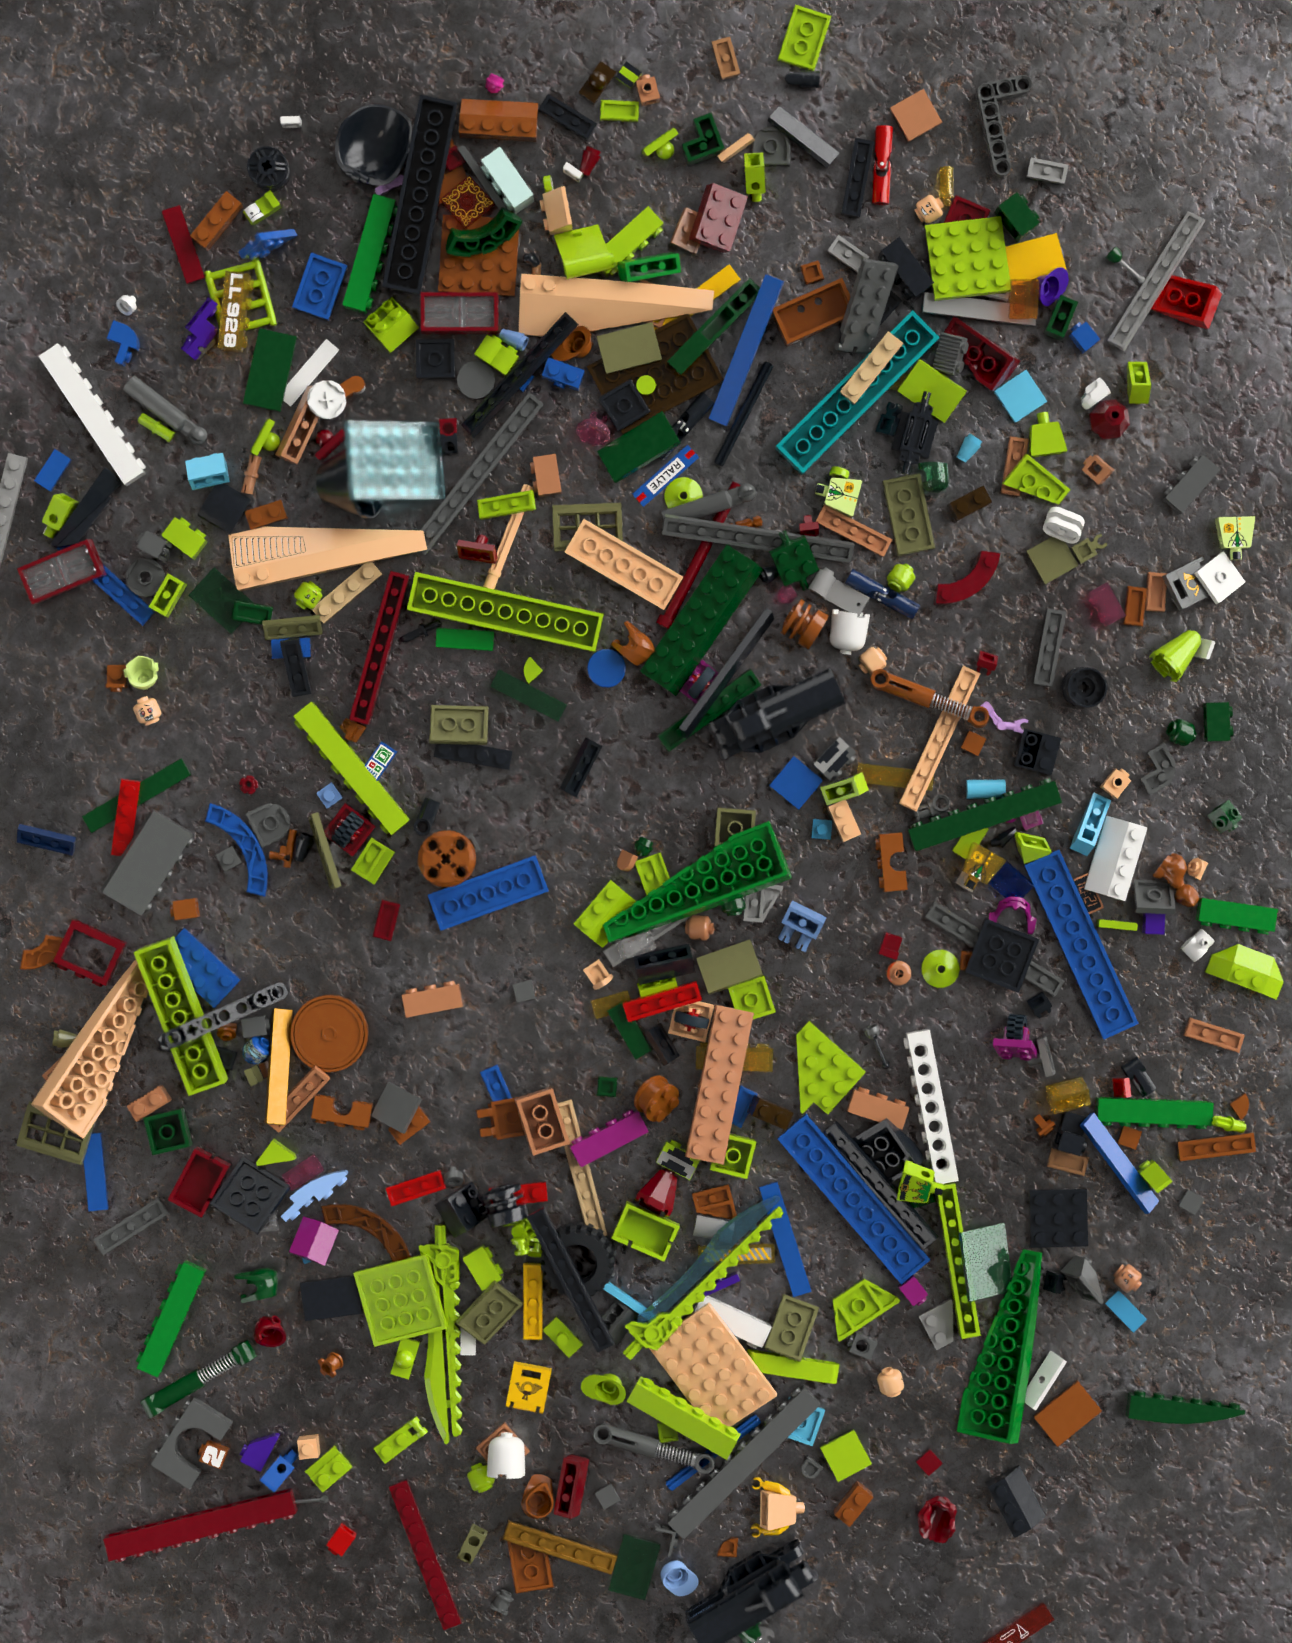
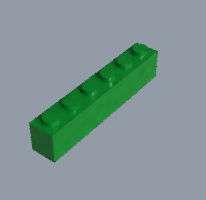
(370, 253)
(1154, 1112)
(171, 1318)

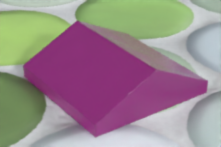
(314, 1241)

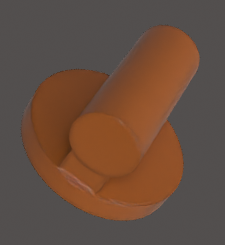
(227, 1031)

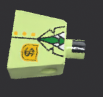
(840, 494)
(1235, 534)

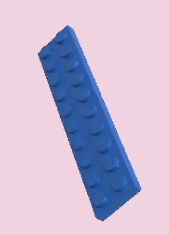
(1081, 944)
(853, 1199)

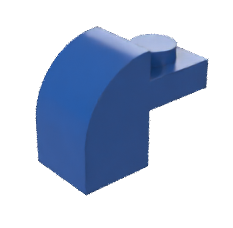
(126, 338)

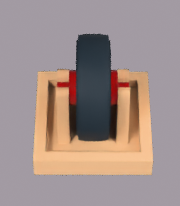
(692, 1021)

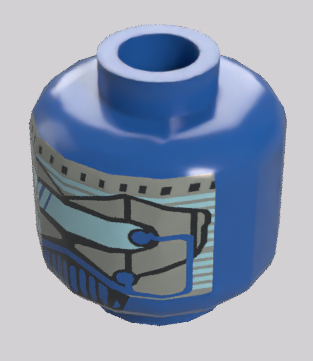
(256, 1050)

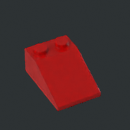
(1188, 301)

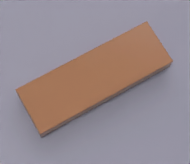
(1016, 450)
(1214, 1035)

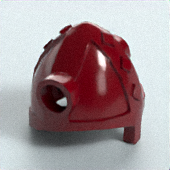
(269, 1332)

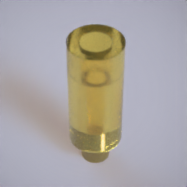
(946, 184)

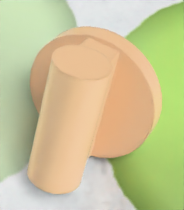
(1196, 868)

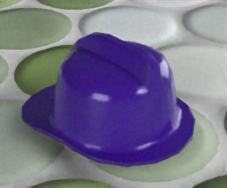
(1052, 285)

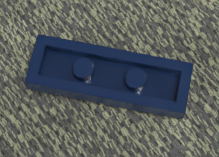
(46, 839)

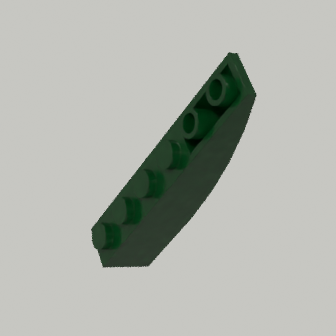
(714, 326)
(1177, 1410)

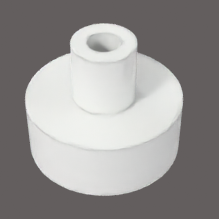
(126, 304)

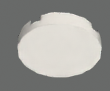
(326, 399)

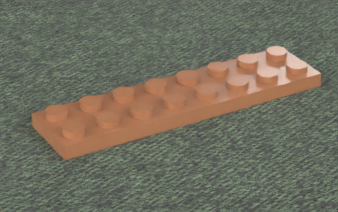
(719, 1084)

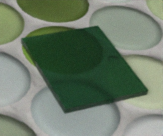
(985, 1261)

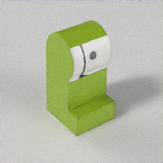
(262, 208)

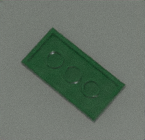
(270, 370)
(639, 447)

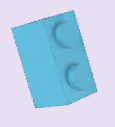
(207, 471)

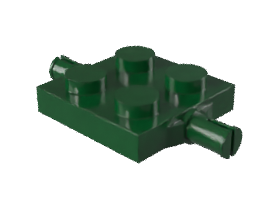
(794, 560)

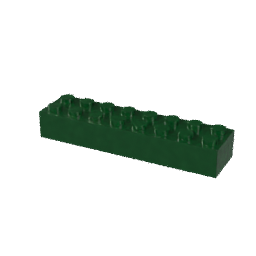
(701, 620)

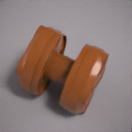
(447, 871)

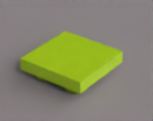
(846, 1455)

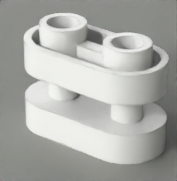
(1063, 525)

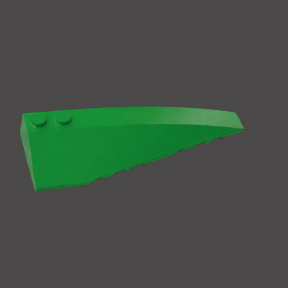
(998, 1385)

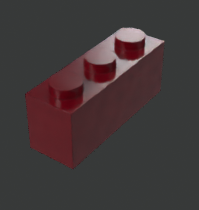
(571, 1486)

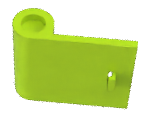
(583, 252)

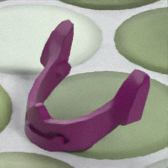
(1015, 903)

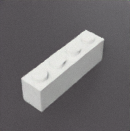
(740, 1323)

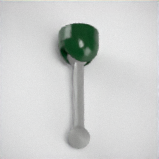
(1115, 256)

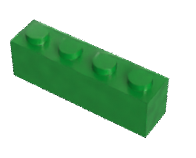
(1236, 914)

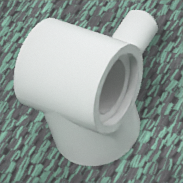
(1197, 945)

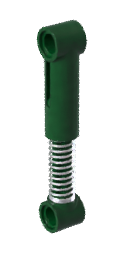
(195, 1380)

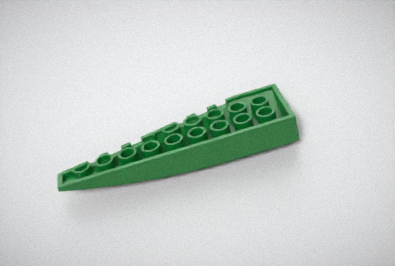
(729, 872)

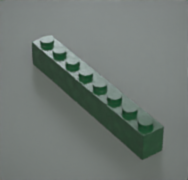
(985, 815)

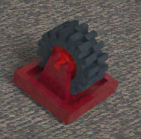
(349, 829)

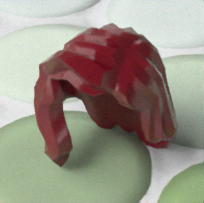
(937, 1519)

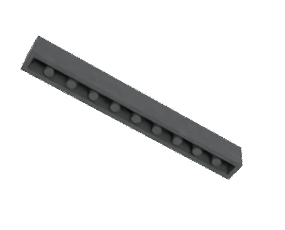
(743, 1461)

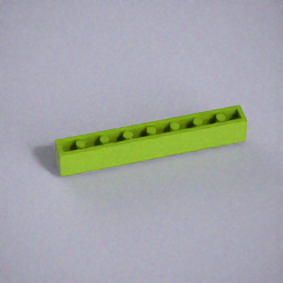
(351, 767)
(951, 1227)

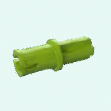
(156, 427)
(1229, 1124)

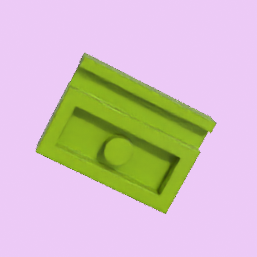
(373, 861)
(652, 872)
(328, 1469)

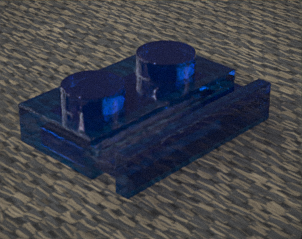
(1010, 882)

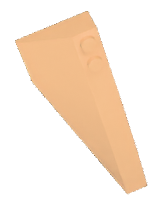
(602, 302)

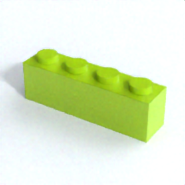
(633, 237)

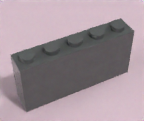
(147, 862)

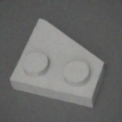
(939, 1323)

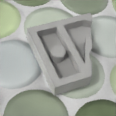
(760, 903)

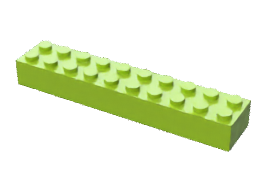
(505, 612)

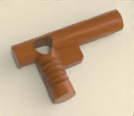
(285, 850)

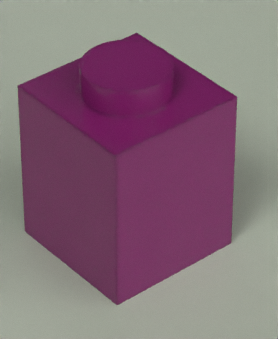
(913, 1291)

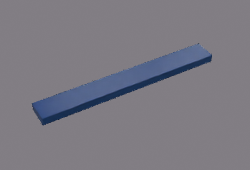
(746, 349)

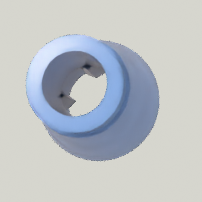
(514, 339)

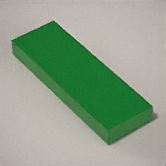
(464, 639)

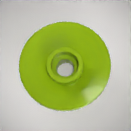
(680, 485)
(930, 968)

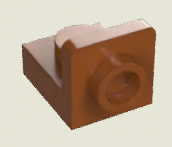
(115, 678)

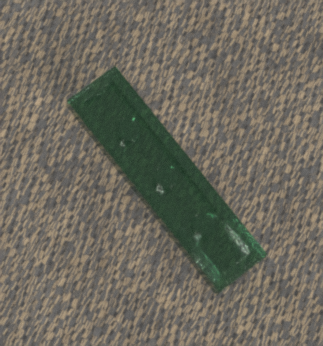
(528, 695)

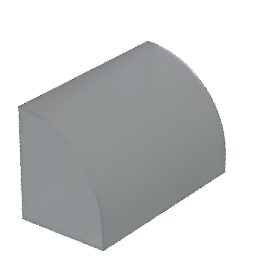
(707, 1226)

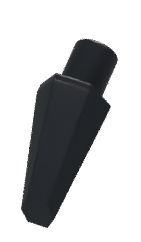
(1004, 837)

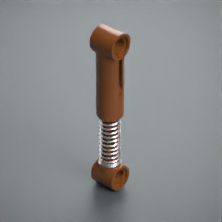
(927, 697)

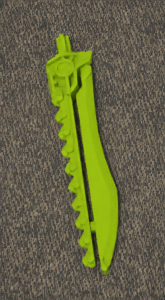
(447, 1273)

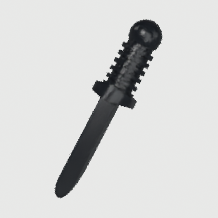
(420, 631)

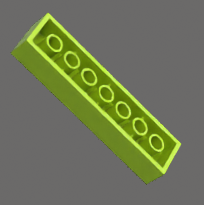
(176, 1005)

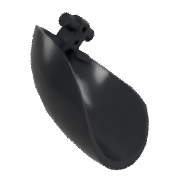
(373, 144)

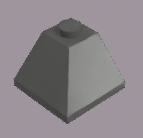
(1083, 1279)

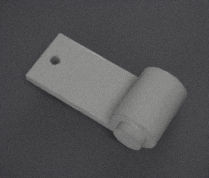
(837, 593)

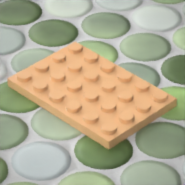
(714, 1368)

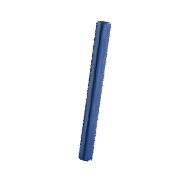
(689, 1471)

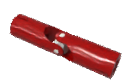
(883, 150)

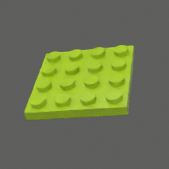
(967, 258)
(400, 1300)

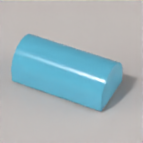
(985, 789)

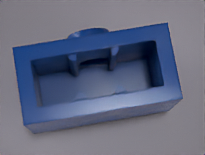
(563, 374)

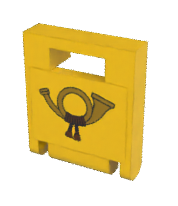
(528, 1391)

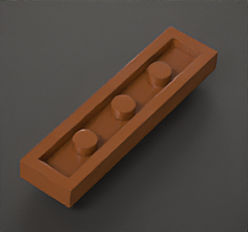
(1216, 1146)

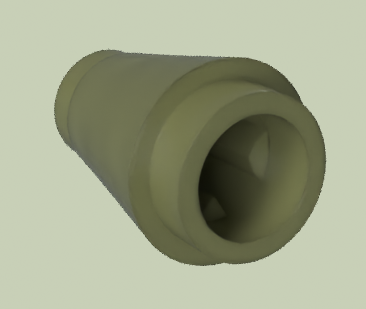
(63, 1038)

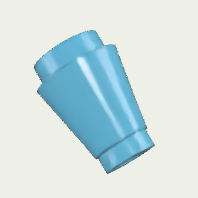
(969, 447)

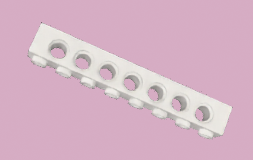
(913, 1039)

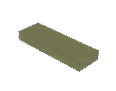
(292, 627)

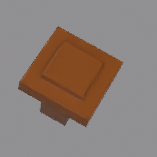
(352, 729)
(1045, 1127)

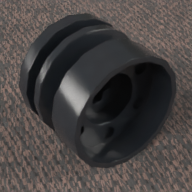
(274, 178)
(1095, 687)
(505, 1205)

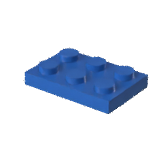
(319, 286)

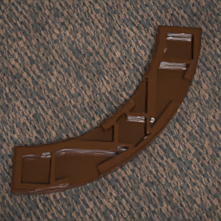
(371, 1223)

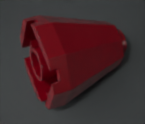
(1103, 423)
(659, 1193)

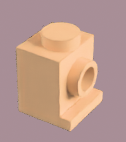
(1109, 784)

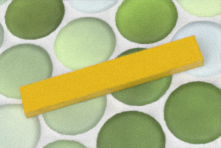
(718, 283)

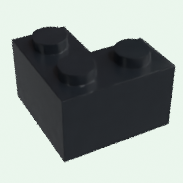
(1070, 1134)

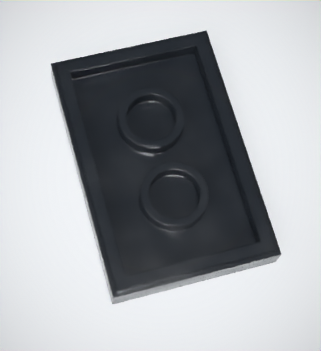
(330, 1298)

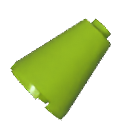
(1176, 655)

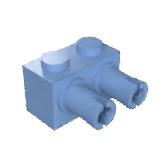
(803, 920)

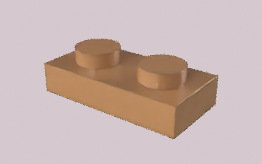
(725, 58)

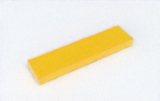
(532, 1301)

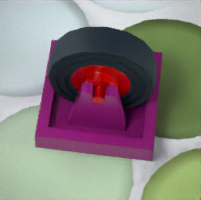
(699, 681)

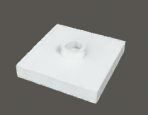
(1219, 577)

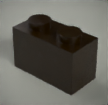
(969, 503)
(770, 1112)

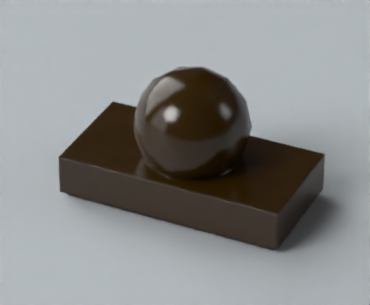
(597, 82)

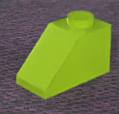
(1138, 383)
(1154, 1175)

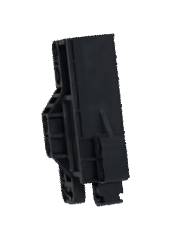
(775, 714)
(751, 1594)

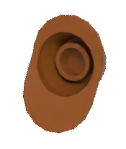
(575, 345)

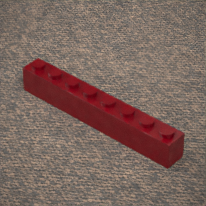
(379, 648)

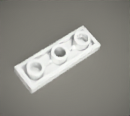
(1044, 1379)

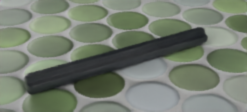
(744, 413)

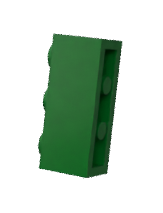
(649, 267)

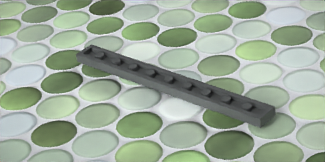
(480, 469)
(751, 537)

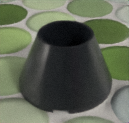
(333, 488)

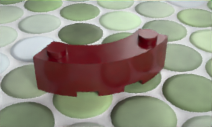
(971, 584)

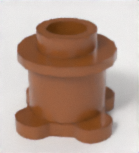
(330, 1364)

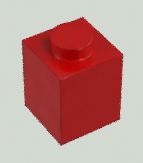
(341, 1540)

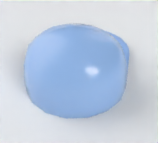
(678, 1578)

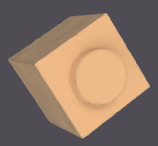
(308, 1446)

